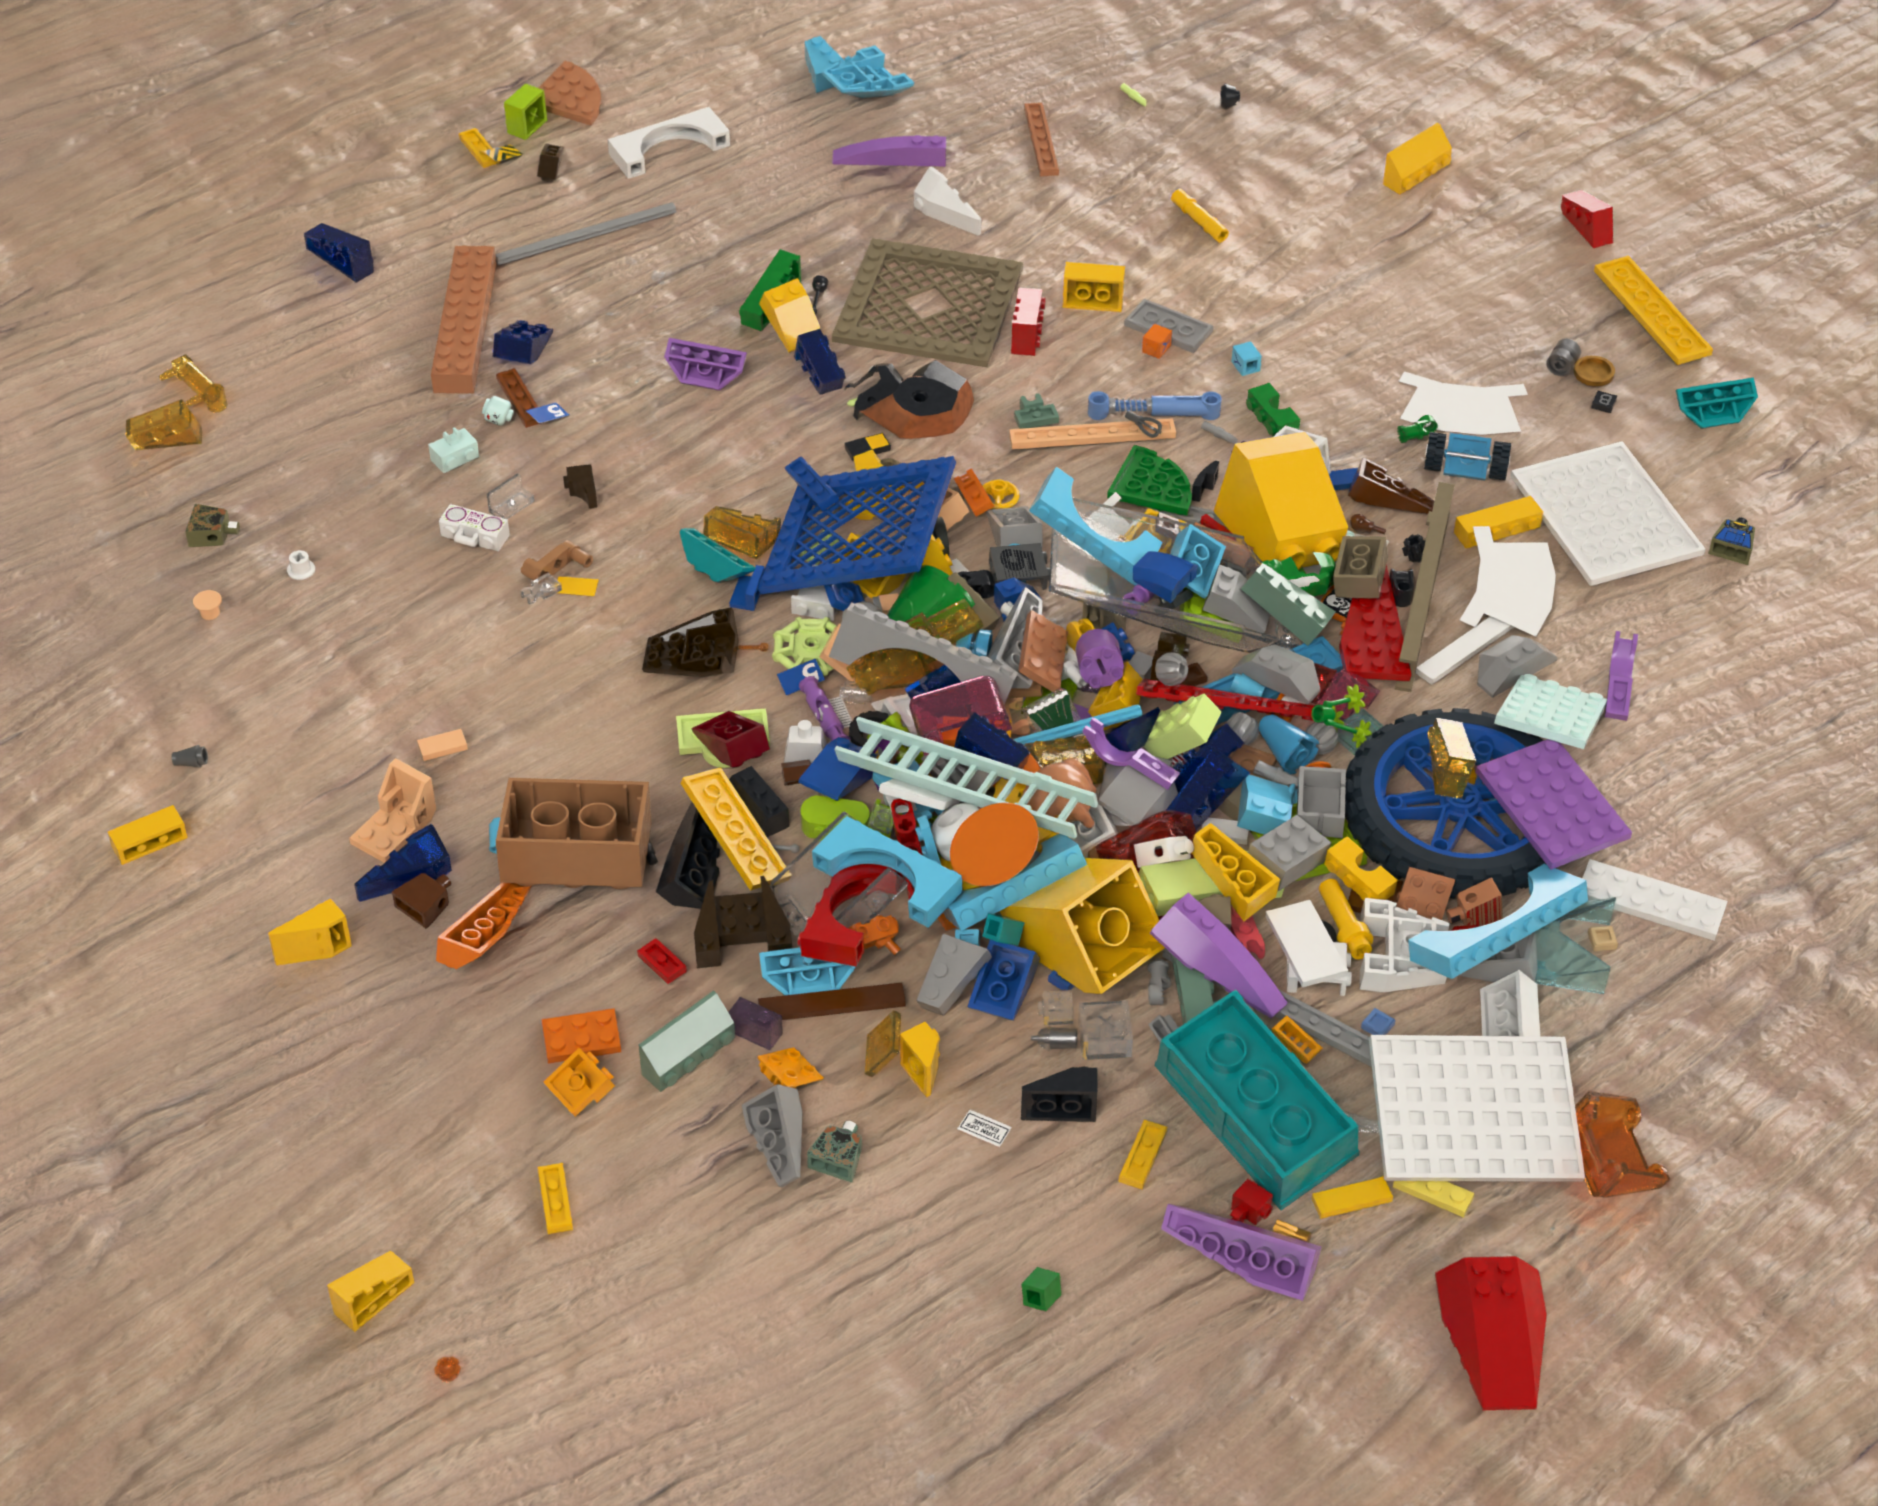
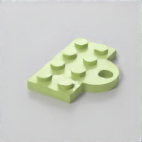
(692, 745)

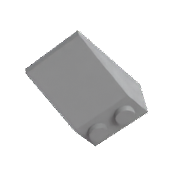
(1015, 526)
(1232, 603)

